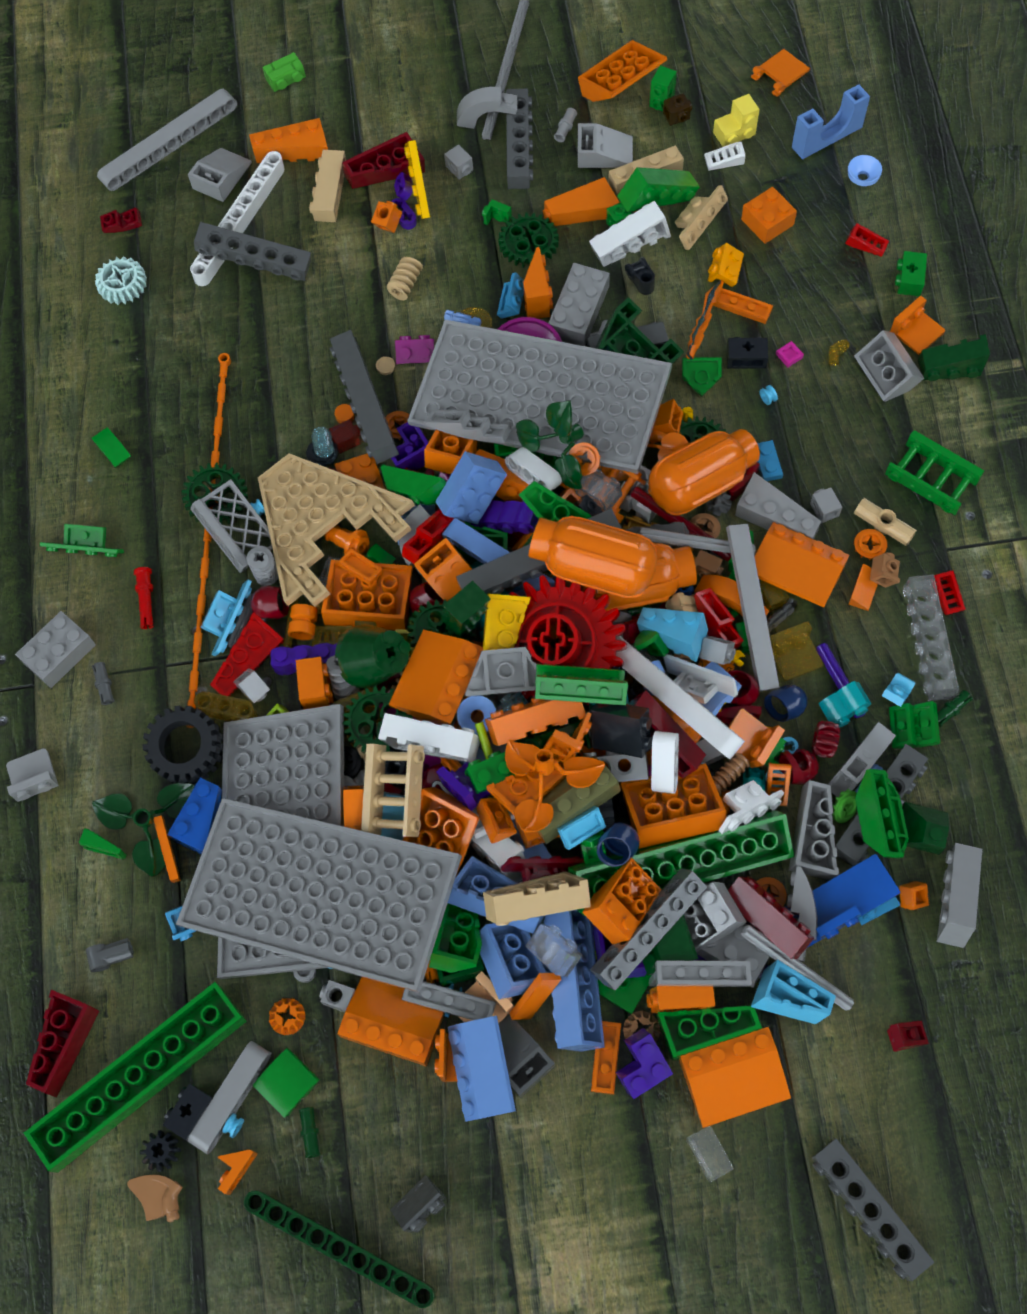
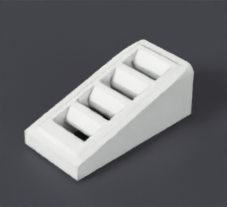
(733, 160)

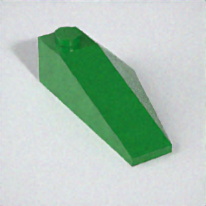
(548, 504)
(457, 941)

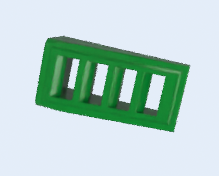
(96, 843)

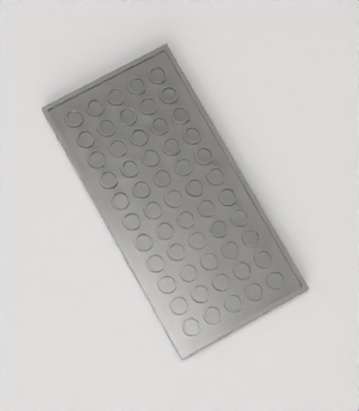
(520, 375)
(291, 767)
(321, 893)

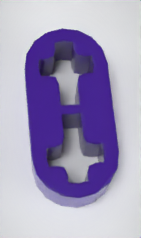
(403, 186)
(406, 212)

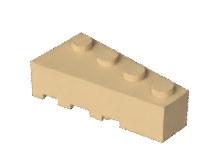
(536, 898)

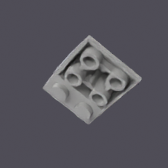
(603, 147)
(218, 173)
(712, 916)

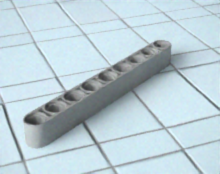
(166, 139)

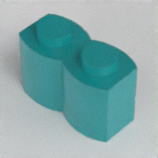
(845, 703)

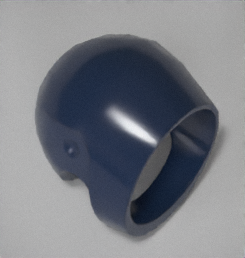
(792, 698)
(620, 840)

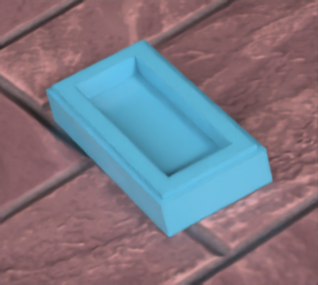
(581, 827)

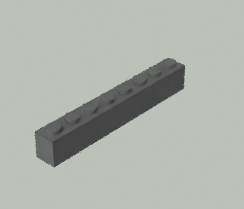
(363, 396)
(516, 566)

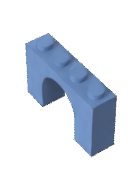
(813, 136)

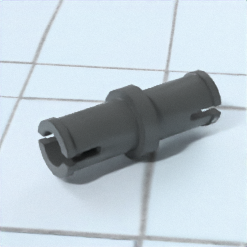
(103, 683)

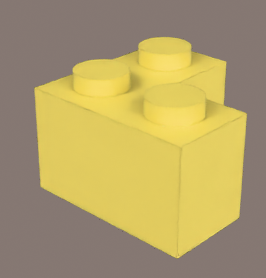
(738, 124)

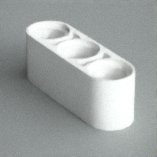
(532, 468)
(665, 762)

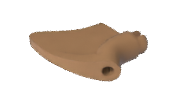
(157, 1196)

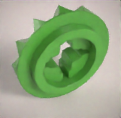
(844, 806)

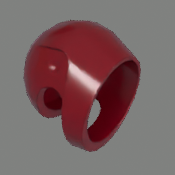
(421, 595)
(265, 603)
(749, 690)
(803, 765)

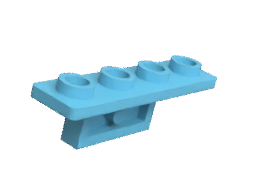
(222, 614)

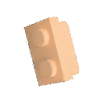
(484, 988)

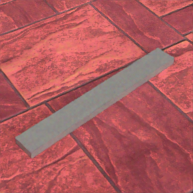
(752, 607)

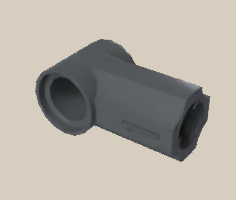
(102, 955)

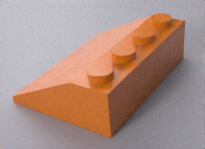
(619, 71)
(799, 564)
(381, 603)
(436, 677)
(670, 817)
(444, 823)
(388, 1024)
(735, 1077)

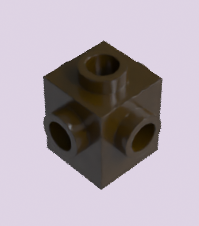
(677, 109)

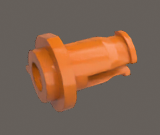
(347, 539)

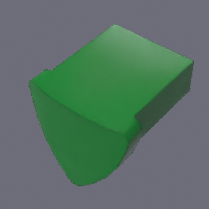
(379, 555)
(652, 642)
(589, 848)

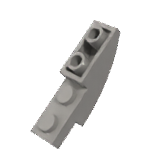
(861, 759)
(803, 904)

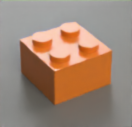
(768, 215)
(446, 450)
(313, 683)

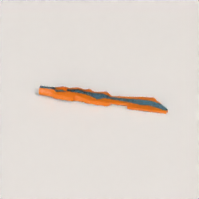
(702, 322)

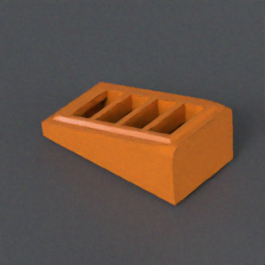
(772, 766)

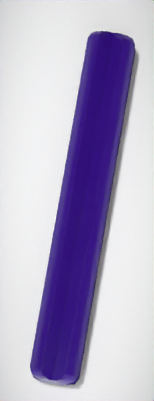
(833, 667)

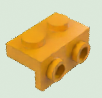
(726, 264)

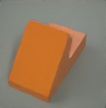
(240, 1163)

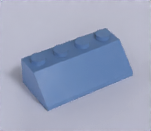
(481, 1068)

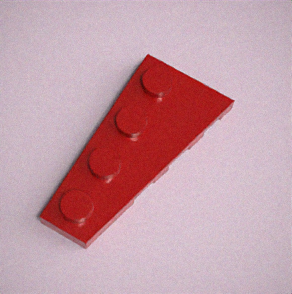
(249, 652)

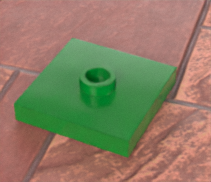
(627, 994)

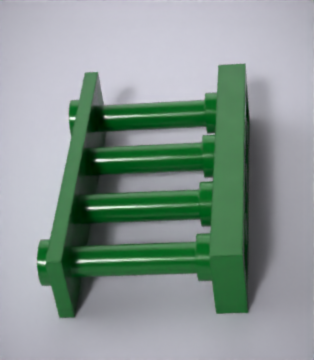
(940, 455)
(580, 684)

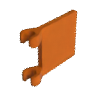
(783, 69)

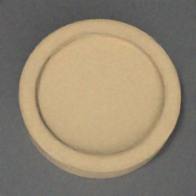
(385, 365)

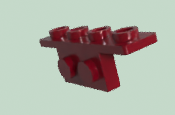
(537, 867)

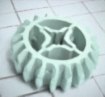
(109, 282)

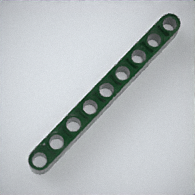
(327, 1248)

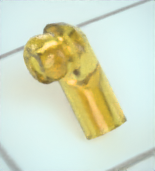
(836, 350)

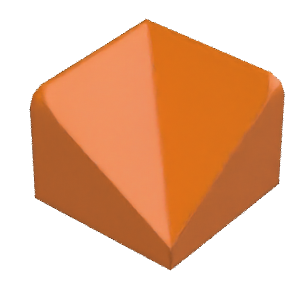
(914, 895)

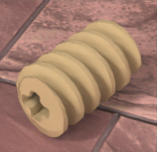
(404, 277)

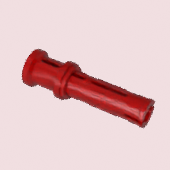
(144, 591)

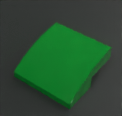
(914, 725)
(286, 1082)

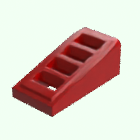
(856, 237)
(952, 583)

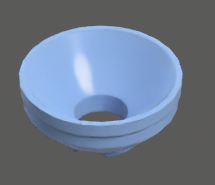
(864, 165)
(471, 704)

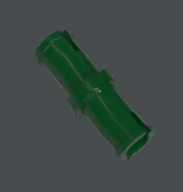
(953, 707)
(309, 1132)

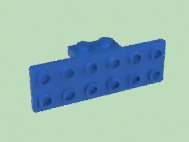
(851, 896)

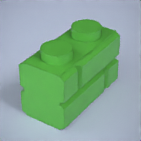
(284, 72)

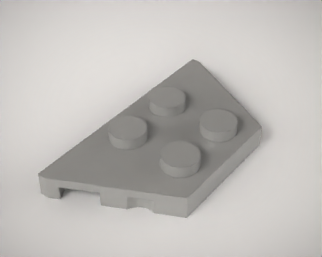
(502, 672)

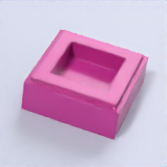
(789, 354)

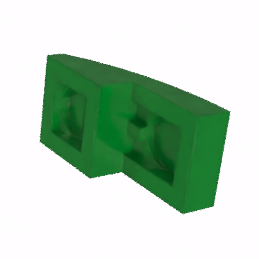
(111, 447)

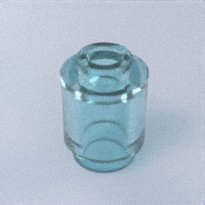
(322, 442)

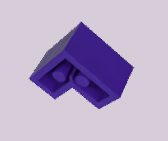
(412, 450)
(647, 1068)

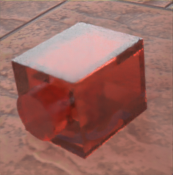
(345, 436)

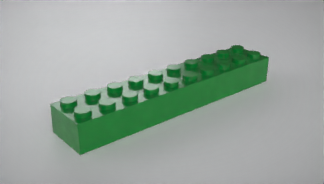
(707, 855)
(134, 1078)

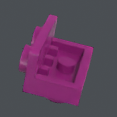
(414, 350)

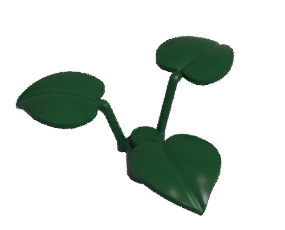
(560, 418)
(115, 811)

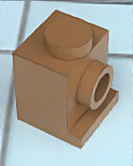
(708, 564)
(885, 570)

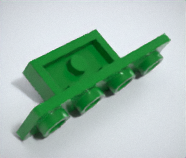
(85, 538)

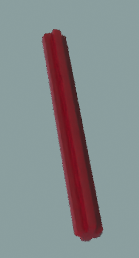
(647, 500)

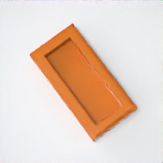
(360, 567)

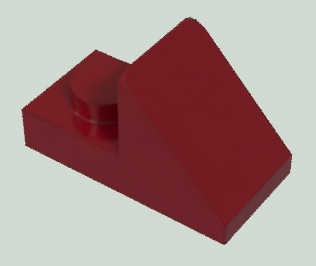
(907, 1035)

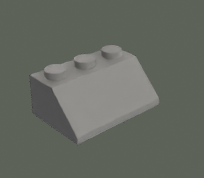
(888, 366)

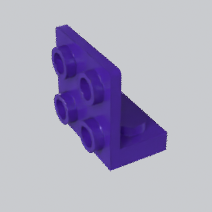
(461, 786)

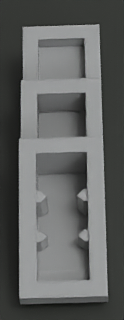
(462, 425)

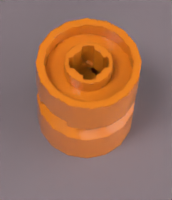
(302, 622)

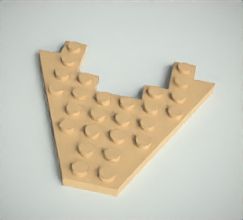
(307, 502)

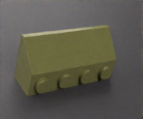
(572, 801)

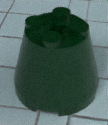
(370, 655)

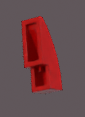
(426, 536)
(717, 617)

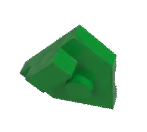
(701, 373)

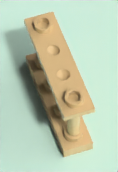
(374, 789)

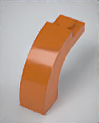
(725, 590)

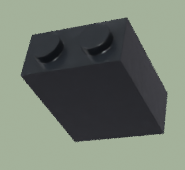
(621, 729)

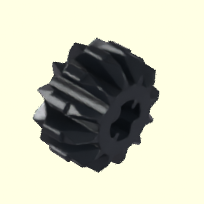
(152, 1156)

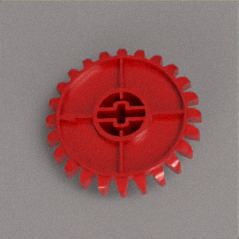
(560, 606)

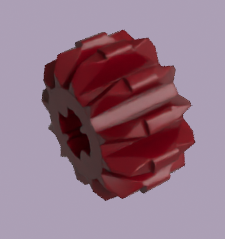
(825, 739)

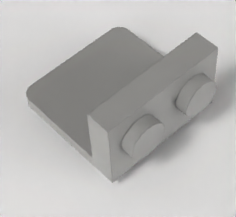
(31, 775)

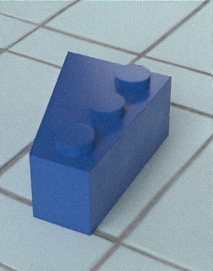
(197, 816)

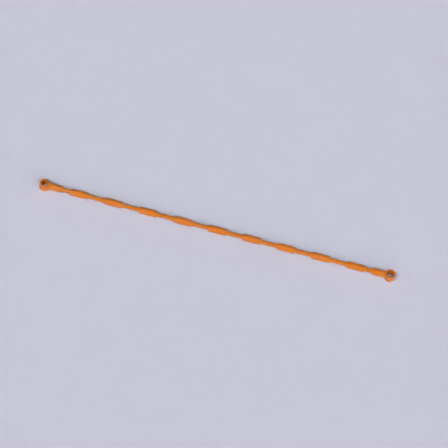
(197, 643)

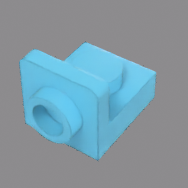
(899, 689)

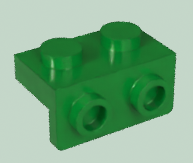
(487, 771)

